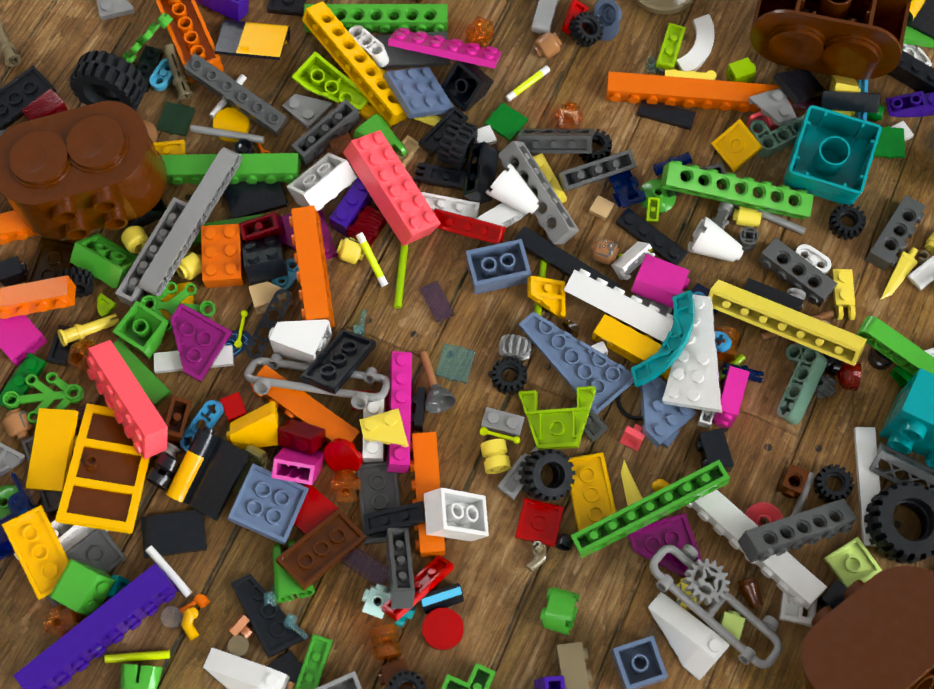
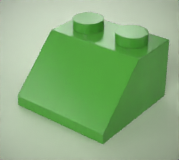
(141, 329)
(82, 587)

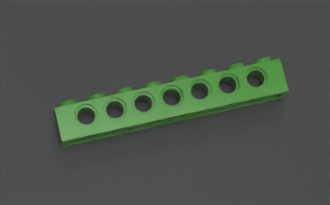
(387, 12)
(801, 200)
(650, 509)

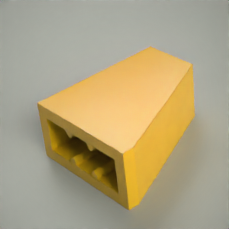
(256, 428)

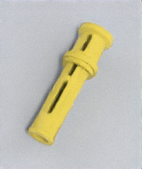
(79, 331)

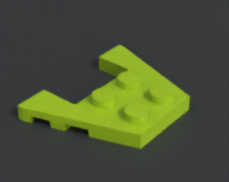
(558, 427)

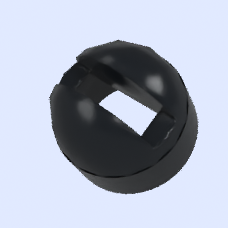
(564, 542)

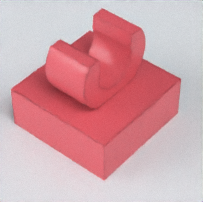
(633, 437)

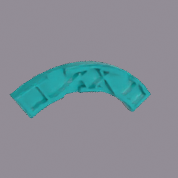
(673, 344)

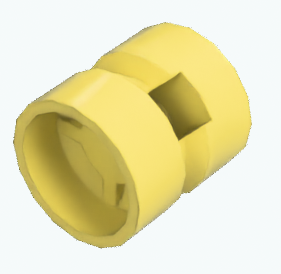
(494, 452)

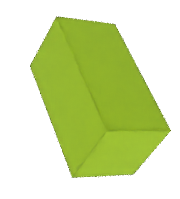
(652, 209)

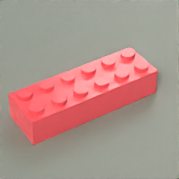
(391, 187)
(127, 399)

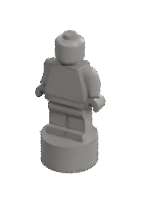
(724, 211)

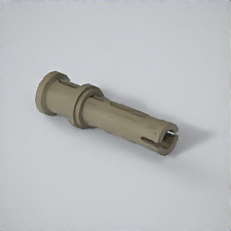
(8, 49)
(180, 80)

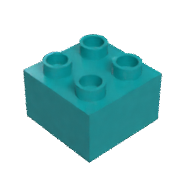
(911, 418)

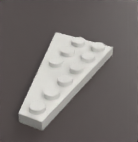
(695, 373)

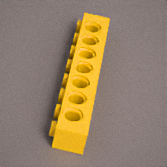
(353, 61)

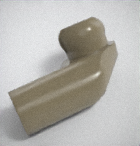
(539, 556)

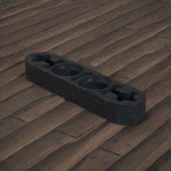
(265, 322)

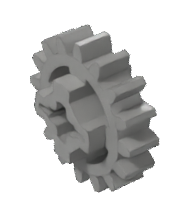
(706, 582)

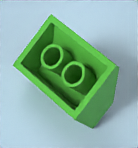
(103, 258)

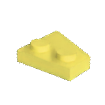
(385, 428)

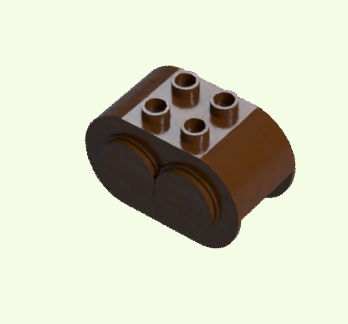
(832, 35)
(81, 170)
(875, 635)

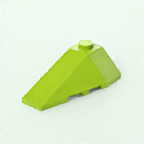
(326, 80)

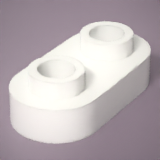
(814, 257)

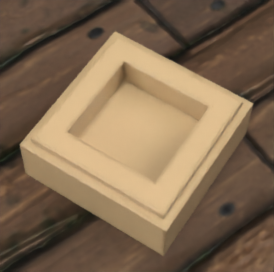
(601, 207)

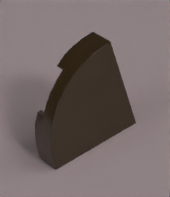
(571, 328)

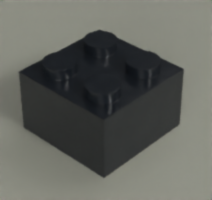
(264, 259)

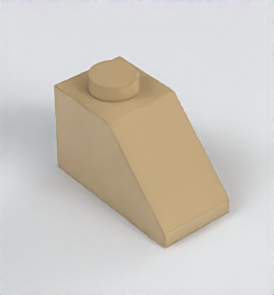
(262, 295)

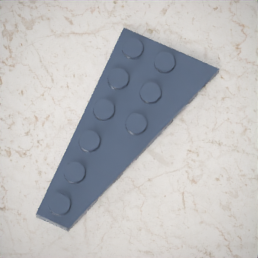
(577, 361)

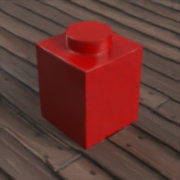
(233, 406)

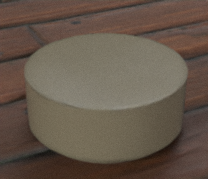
(238, 645)

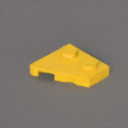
(548, 294)

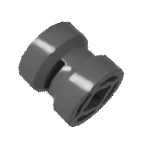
(749, 242)

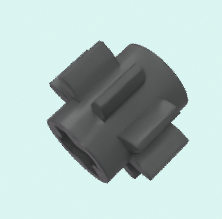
(825, 387)

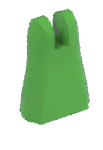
(375, 124)
(283, 584)
(140, 676)

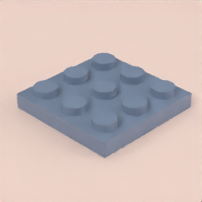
(418, 92)
(267, 504)

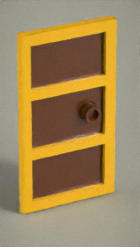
(103, 475)

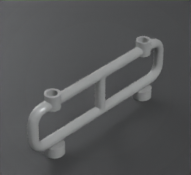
(359, 399)
(767, 626)

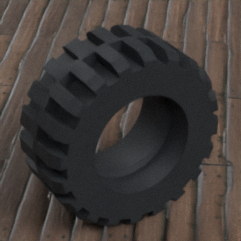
(107, 78)
(882, 527)

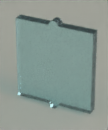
(455, 363)

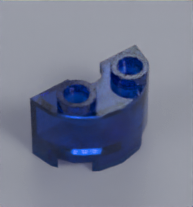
(626, 189)

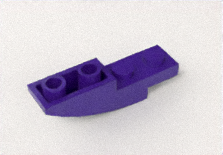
(911, 105)

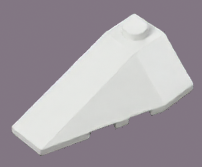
(691, 639)
(241, 673)

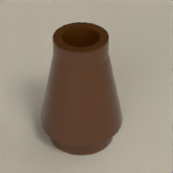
(750, 589)

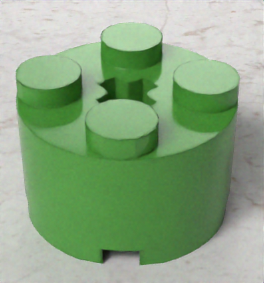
(560, 610)

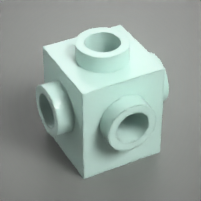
(372, 607)

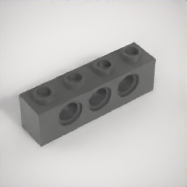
(333, 125)
(596, 170)
(879, 254)
(794, 262)
(400, 568)

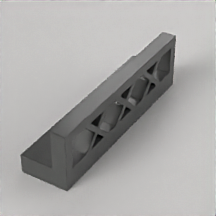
(557, 140)
(903, 463)

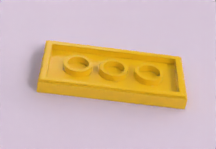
(52, 449)
(591, 491)
(37, 549)

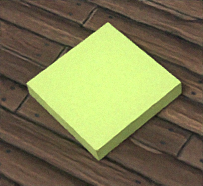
(852, 563)

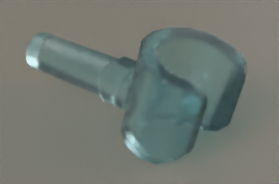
(652, 66)
(359, 328)
(270, 597)
(290, 622)

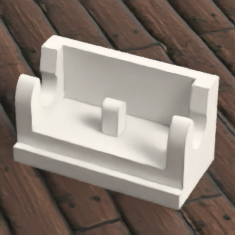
(631, 260)

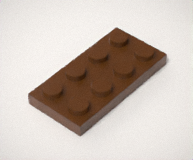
(321, 549)

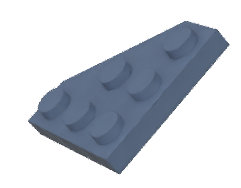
(659, 418)

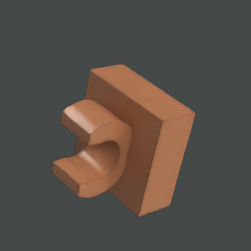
(239, 625)

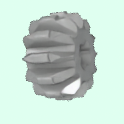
(515, 346)

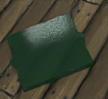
(176, 119)

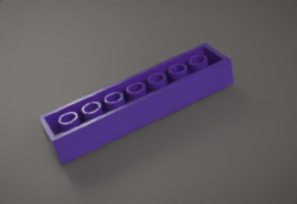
(98, 631)

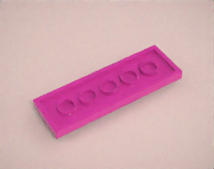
(445, 48)

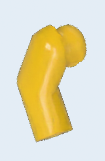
(187, 622)

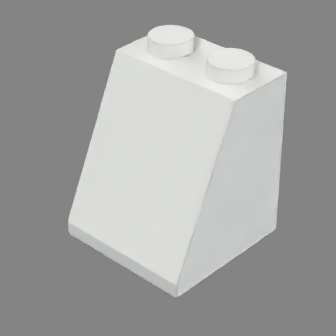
(300, 339)

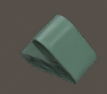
(772, 138)
(809, 369)

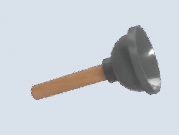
(438, 398)

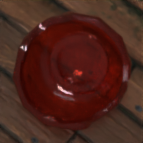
(850, 376)

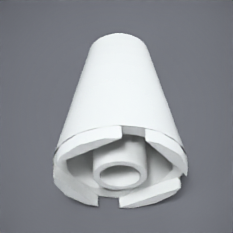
(513, 191)
(714, 242)

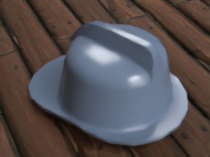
(610, 15)

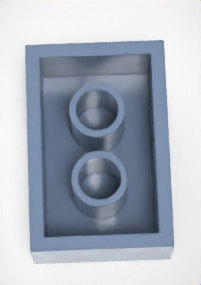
(497, 266)

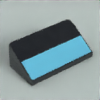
(442, 598)

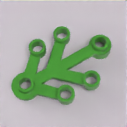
(163, 20)
(173, 304)
(46, 396)

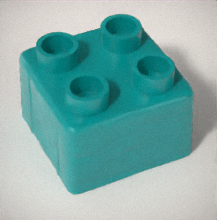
(832, 155)

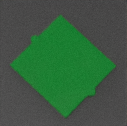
(506, 121)
(891, 143)

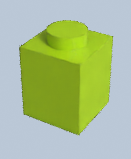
(741, 71)

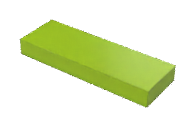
(670, 46)

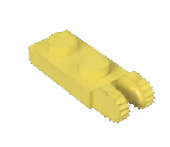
(844, 293)

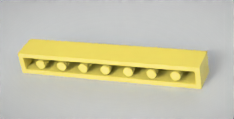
(787, 322)

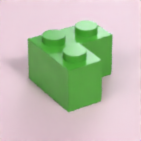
(480, 679)

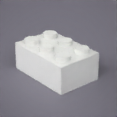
(322, 181)
(455, 514)

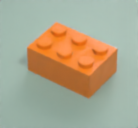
(222, 256)

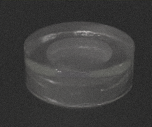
(171, 617)

